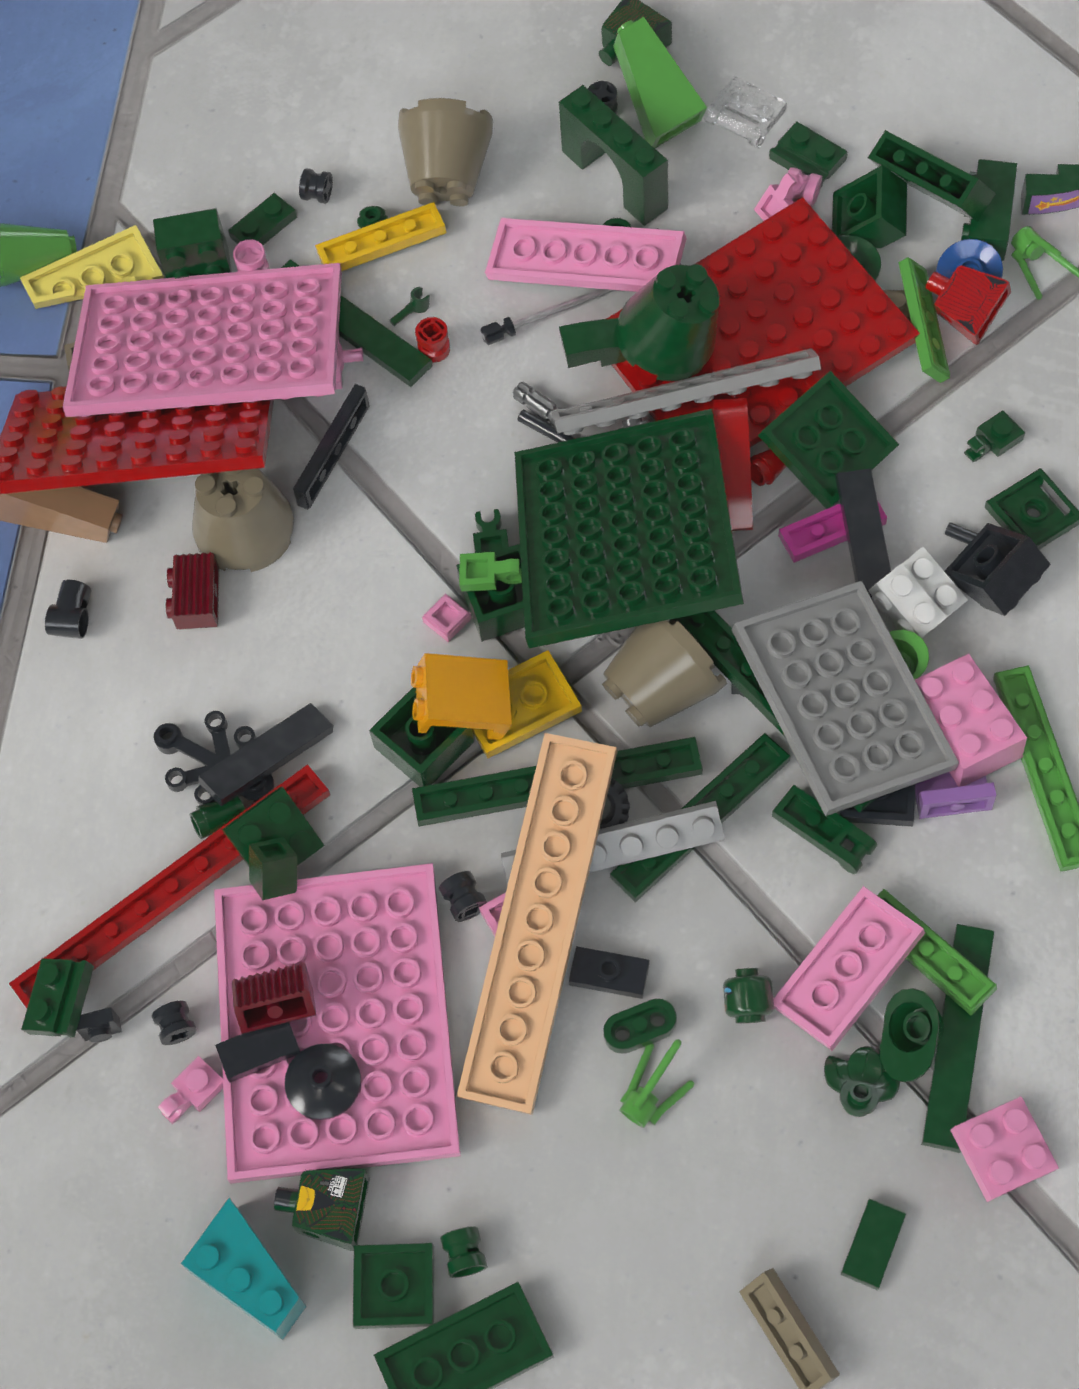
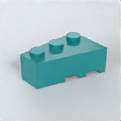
(243, 1272)

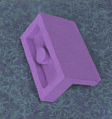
(943, 797)

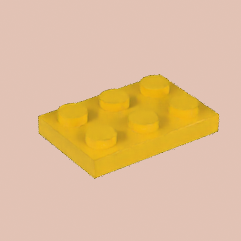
(538, 701)

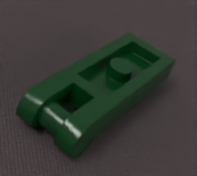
(805, 817)

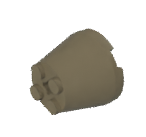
(444, 149)
(241, 519)
(661, 673)

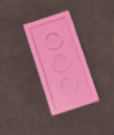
(847, 968)

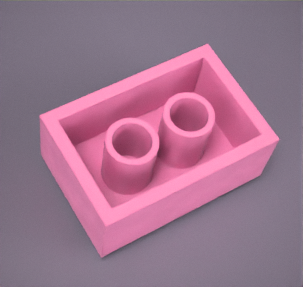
(972, 719)

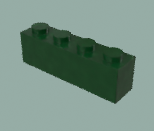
(932, 176)

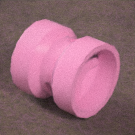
(812, 188)
(250, 256)

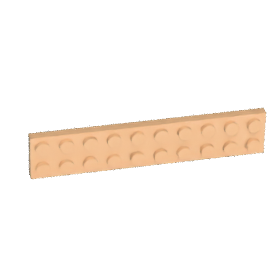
(537, 924)

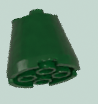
(671, 323)

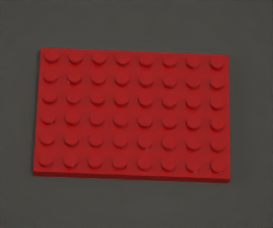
(783, 293)
(56, 451)

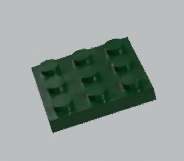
(825, 436)

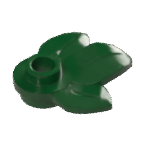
(860, 1075)

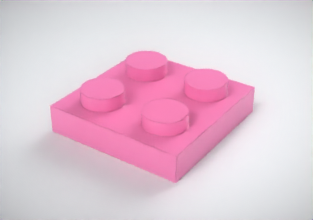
(1004, 1149)

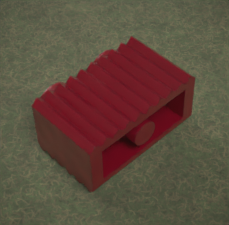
(194, 591)
(273, 998)

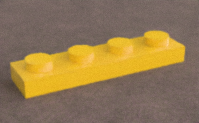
(382, 237)

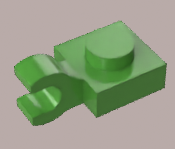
(482, 570)

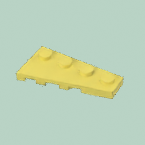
(111, 260)

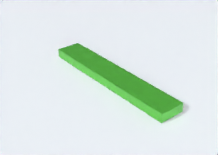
(1043, 764)

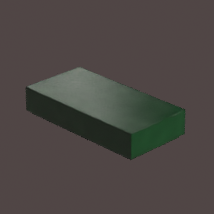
(873, 1244)

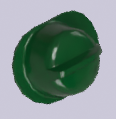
(910, 1035)

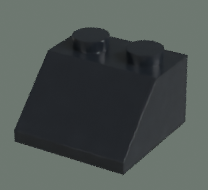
(998, 568)

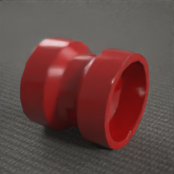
(433, 338)

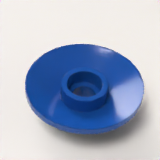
(971, 254)

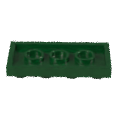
(469, 1348)

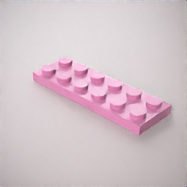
(581, 254)

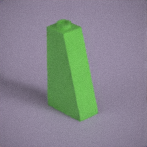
(657, 86)

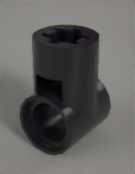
(69, 615)

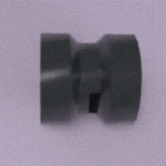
(462, 895)

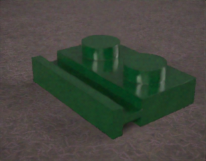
(808, 152)
(57, 997)

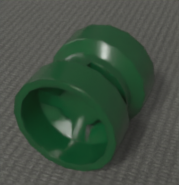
(463, 1252)

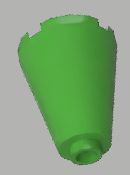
(29, 249)

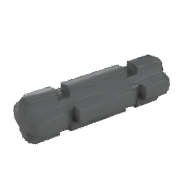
(535, 401)

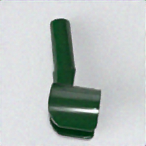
(416, 305)

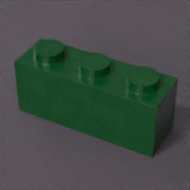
(996, 220)

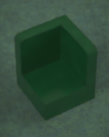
(273, 868)

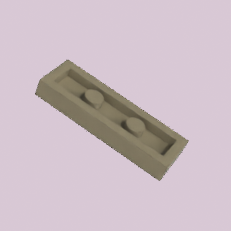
(789, 1332)

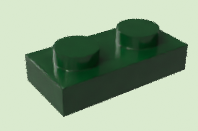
(263, 221)

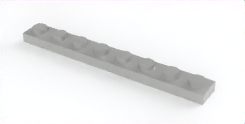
(697, 388)

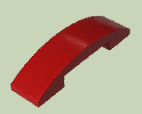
(734, 449)

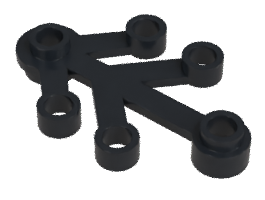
(206, 757)

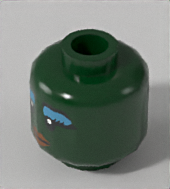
(748, 996)

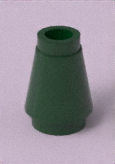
(211, 816)

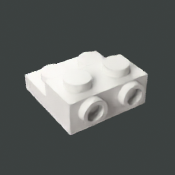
(917, 594)

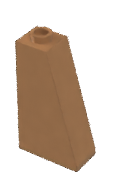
(64, 511)

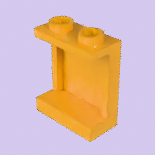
(462, 693)

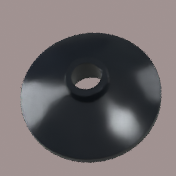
(327, 1098)

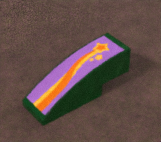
(1051, 191)

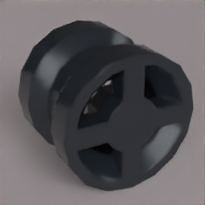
(606, 93)
(315, 185)
(174, 1022)

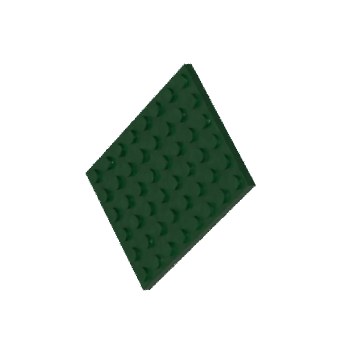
(624, 529)

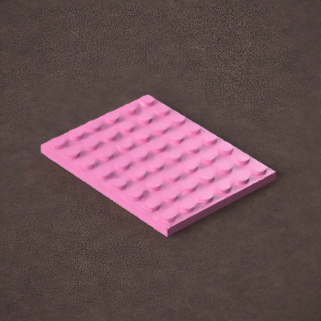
(206, 340)
(376, 994)

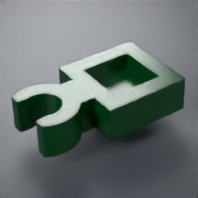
(490, 537)

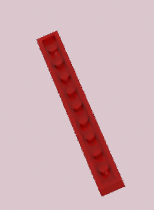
(165, 890)

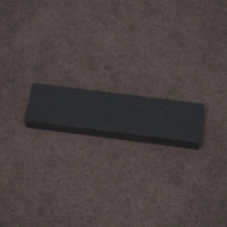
(331, 447)
(863, 526)
(265, 754)

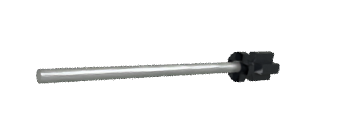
(495, 332)

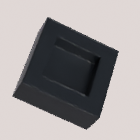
(99, 1025)

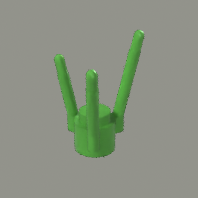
(1031, 246)
(640, 1104)

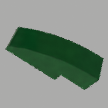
(591, 342)

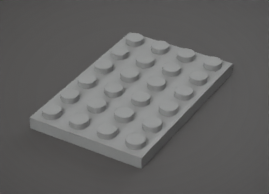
(844, 697)

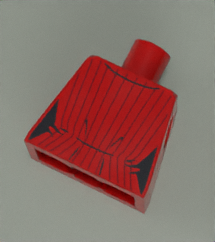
(969, 300)

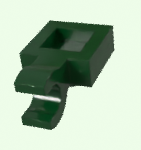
(994, 435)

